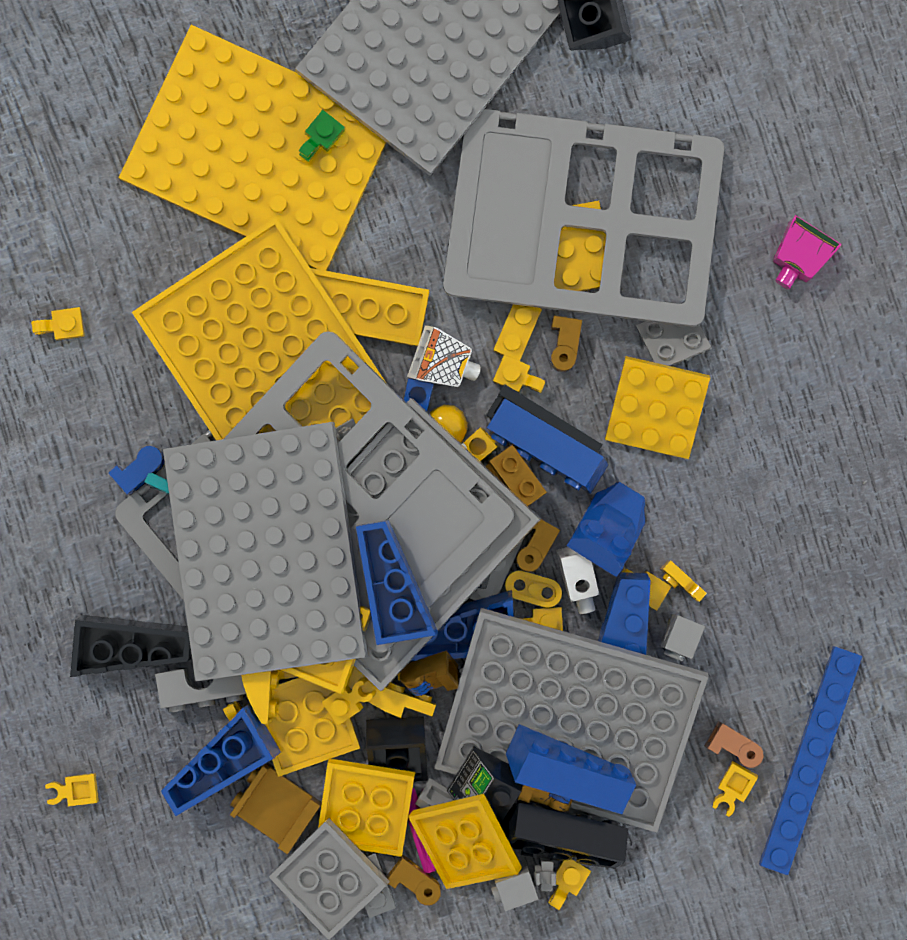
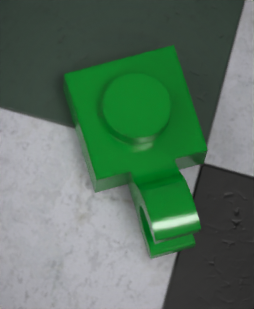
(322, 133)

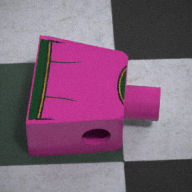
(802, 252)

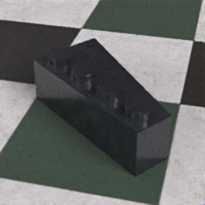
(120, 644)
(565, 836)

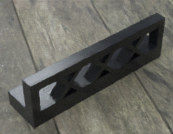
(543, 414)

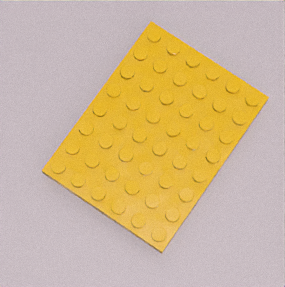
(230, 142)
(243, 325)

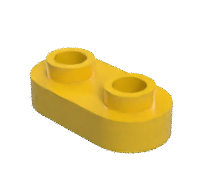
(533, 589)

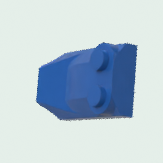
(610, 527)

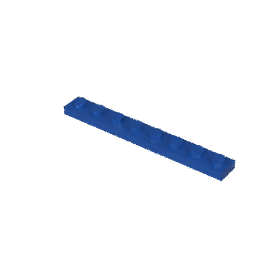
(810, 760)

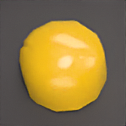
(452, 420)

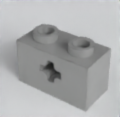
(681, 637)
(515, 889)

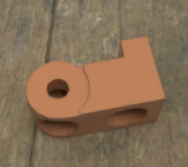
(745, 750)

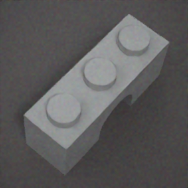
(177, 690)

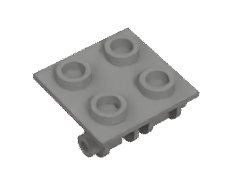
(672, 343)

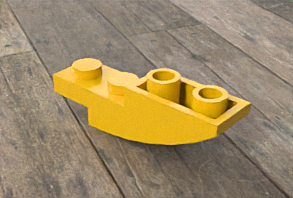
(260, 693)
(393, 697)

